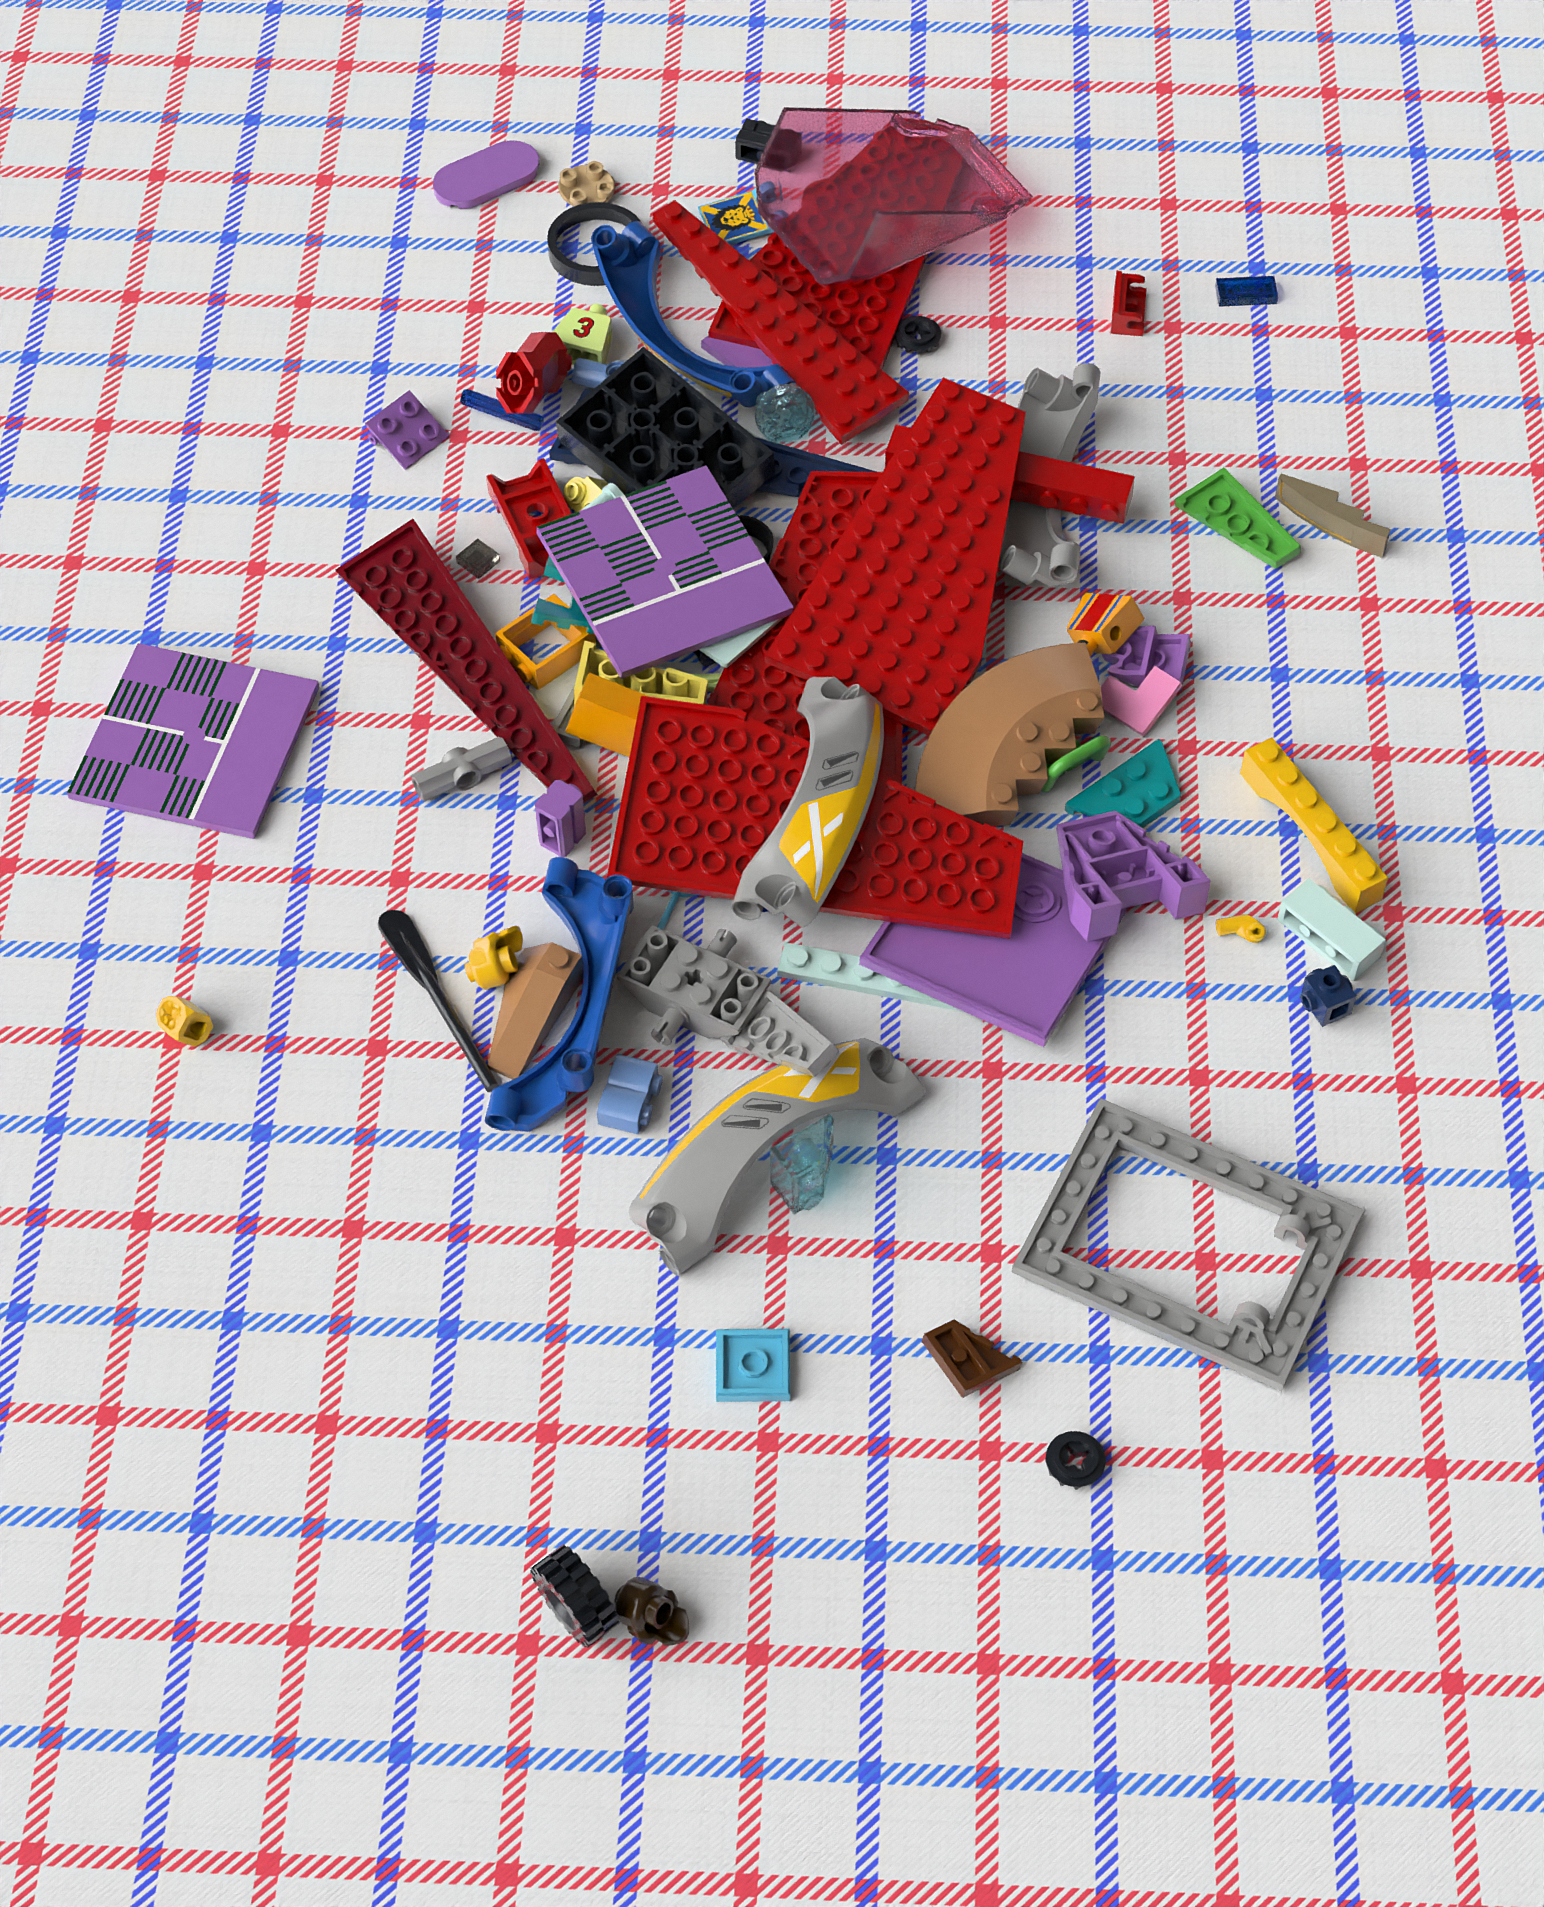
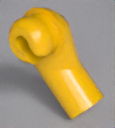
(1242, 925)

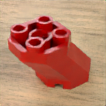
(532, 372)

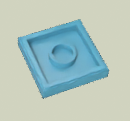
(752, 1365)

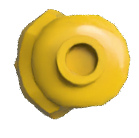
(494, 957)

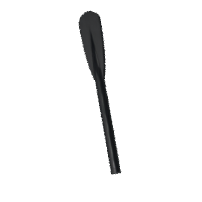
(411, 951)

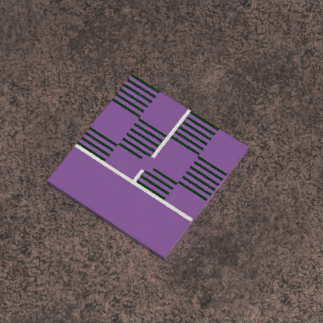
(664, 571)
(194, 740)

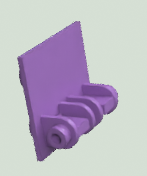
(406, 430)

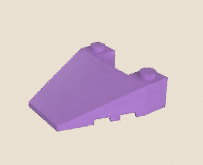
(1116, 866)

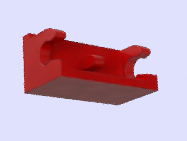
(1128, 305)

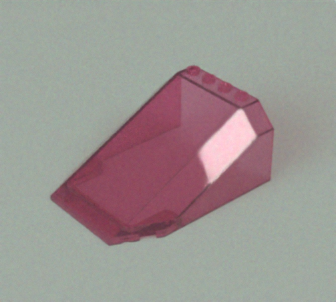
(876, 188)

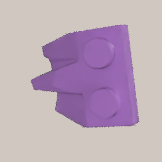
(1149, 649)

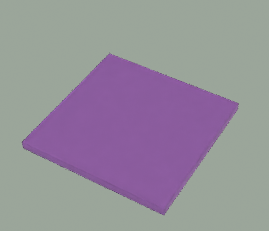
(1010, 982)

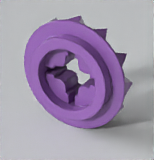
(1049, 903)

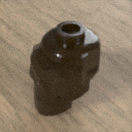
(651, 1612)

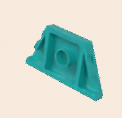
(1136, 789)

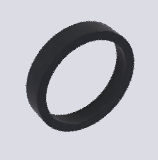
(584, 212)

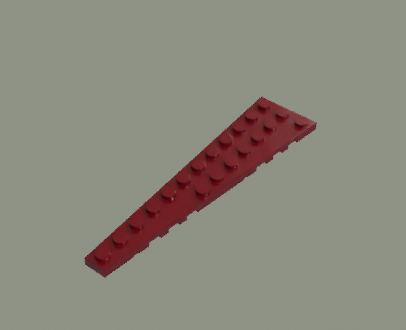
(432, 616)

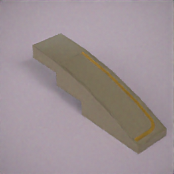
(1341, 521)

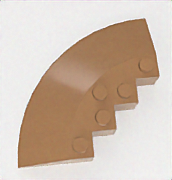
(1006, 731)

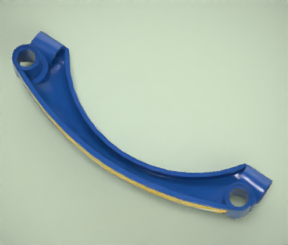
(630, 274)

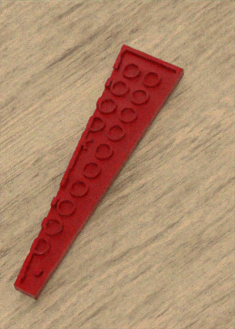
(840, 380)

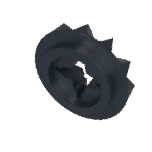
(926, 327)
(1079, 1445)

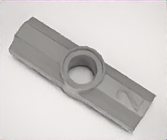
(461, 768)

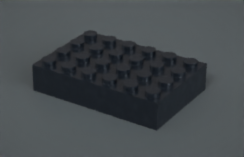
(656, 426)

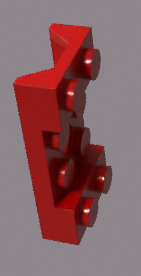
(518, 499)

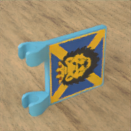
(735, 218)

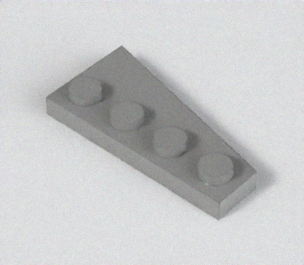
(782, 1037)

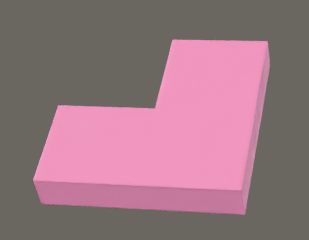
(1140, 707)

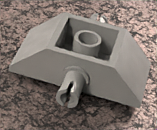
(692, 985)

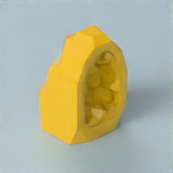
(183, 1020)

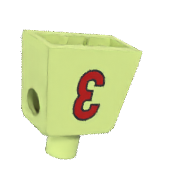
(586, 333)

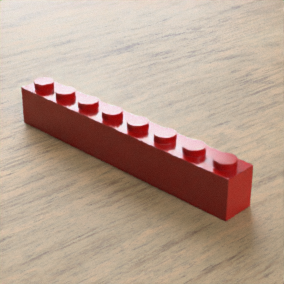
(1060, 484)

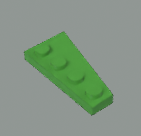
(1236, 515)

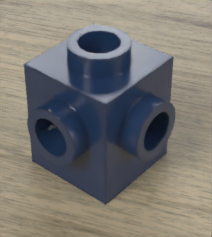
(1328, 995)

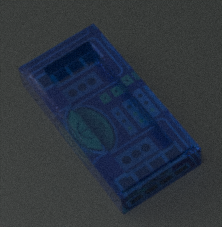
(1246, 291)

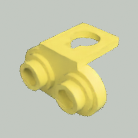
(582, 491)

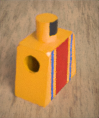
(1104, 622)

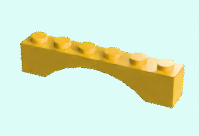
(1349, 865)

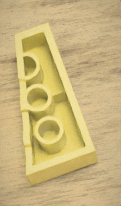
(653, 681)

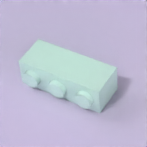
(1331, 929)

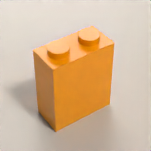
(605, 714)

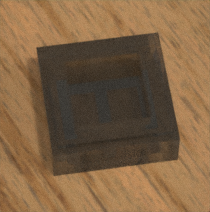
(478, 558)

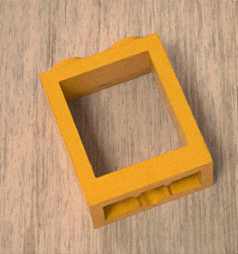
(522, 630)

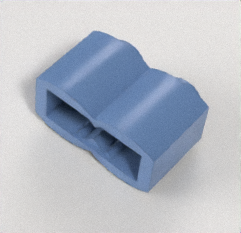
(628, 1094)

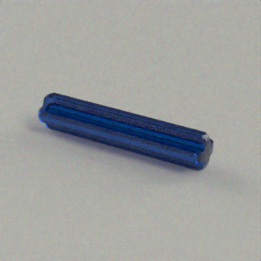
(493, 407)

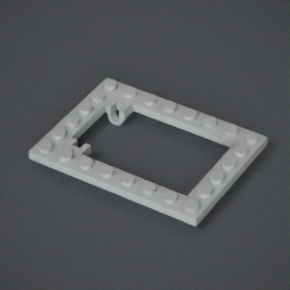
(1258, 1352)

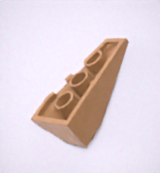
(532, 1005)

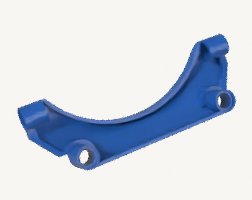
(598, 927)

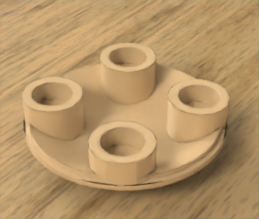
(586, 184)

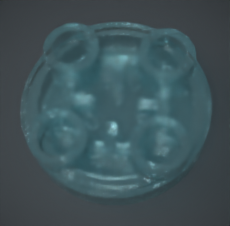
(784, 413)

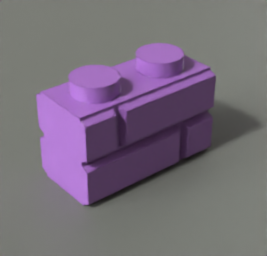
(560, 818)

